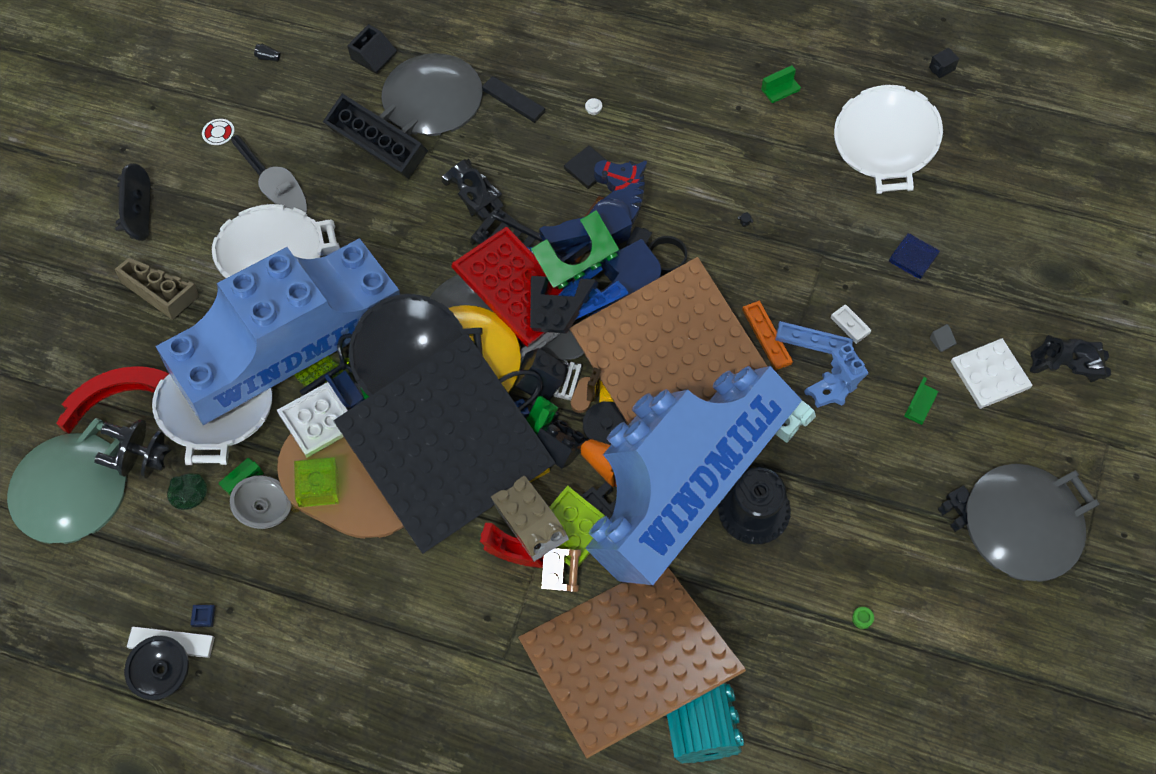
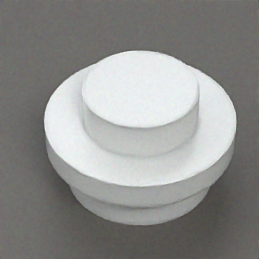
(593, 106)

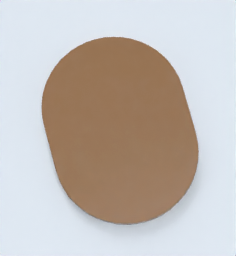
(361, 505)

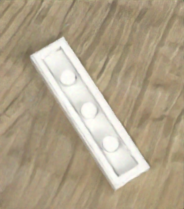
(194, 644)

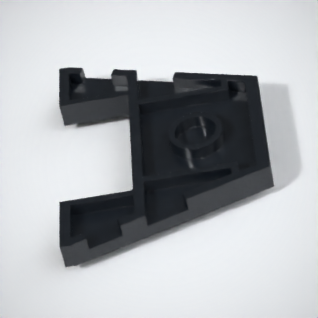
(556, 312)

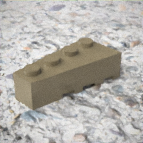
(160, 290)

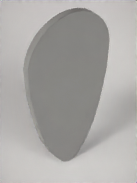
(282, 188)

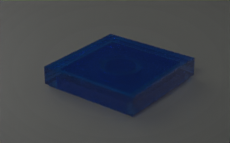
(914, 256)

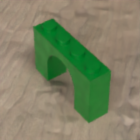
(602, 248)

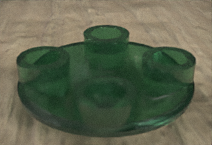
(186, 491)

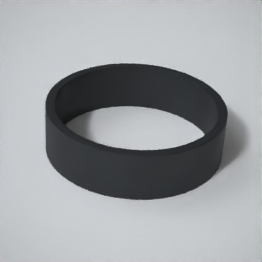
(670, 240)

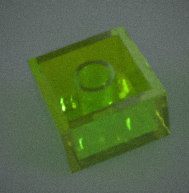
(316, 482)

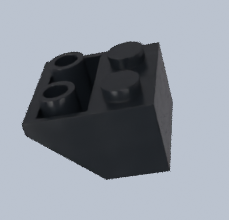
(371, 49)
(561, 442)

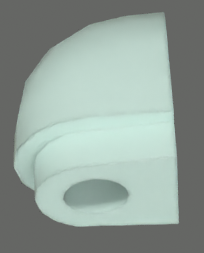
(804, 413)

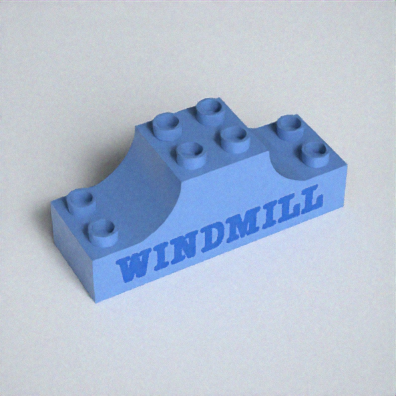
(272, 325)
(679, 466)

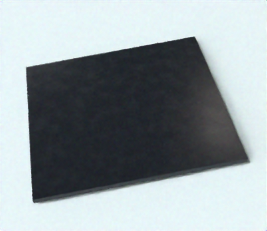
(443, 442)

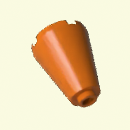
(593, 453)

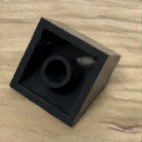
(549, 369)

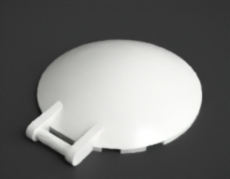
(888, 134)
(267, 230)
(182, 425)

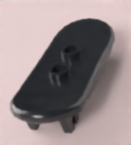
(134, 202)

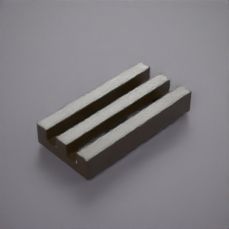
(593, 385)

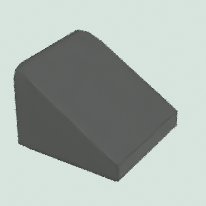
(943, 338)

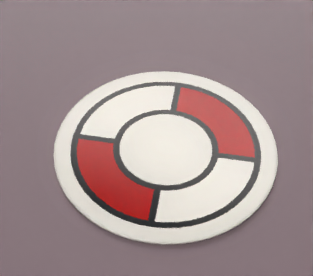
(218, 131)

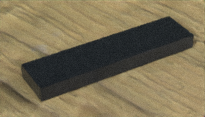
(513, 99)

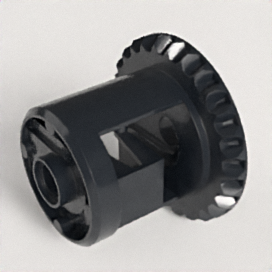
(756, 507)

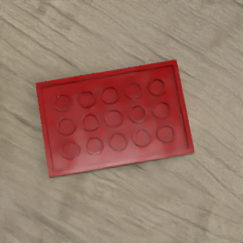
(501, 276)

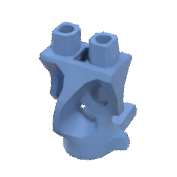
(845, 376)

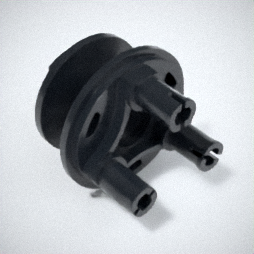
(131, 447)

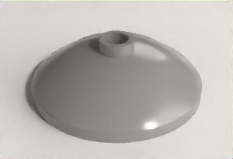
(259, 493)

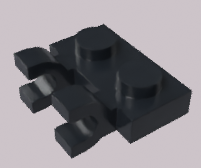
(596, 499)
(956, 500)

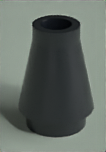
(265, 52)

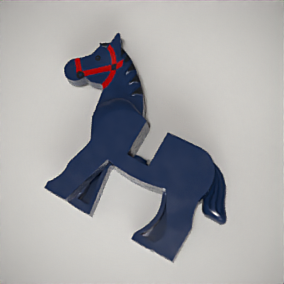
(635, 263)

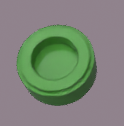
(863, 617)

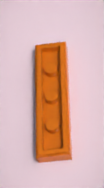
(766, 335)

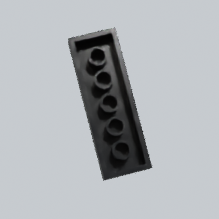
(375, 136)

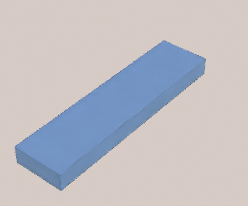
(809, 338)

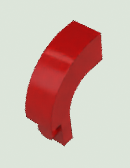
(506, 547)

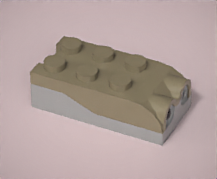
(530, 518)

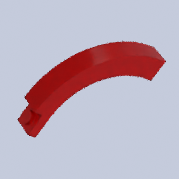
(104, 386)

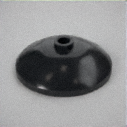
(144, 665)

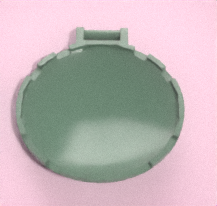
(62, 492)

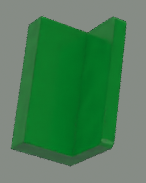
(780, 84)
(921, 403)
(541, 414)
(244, 470)

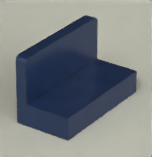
(345, 389)

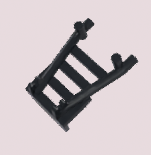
(497, 214)

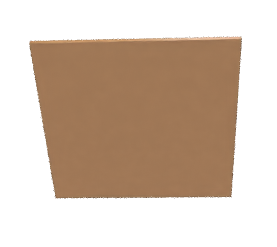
(666, 337)
(628, 659)

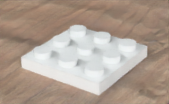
(991, 373)
(312, 419)

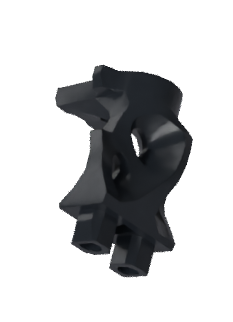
(481, 190)
(1061, 353)

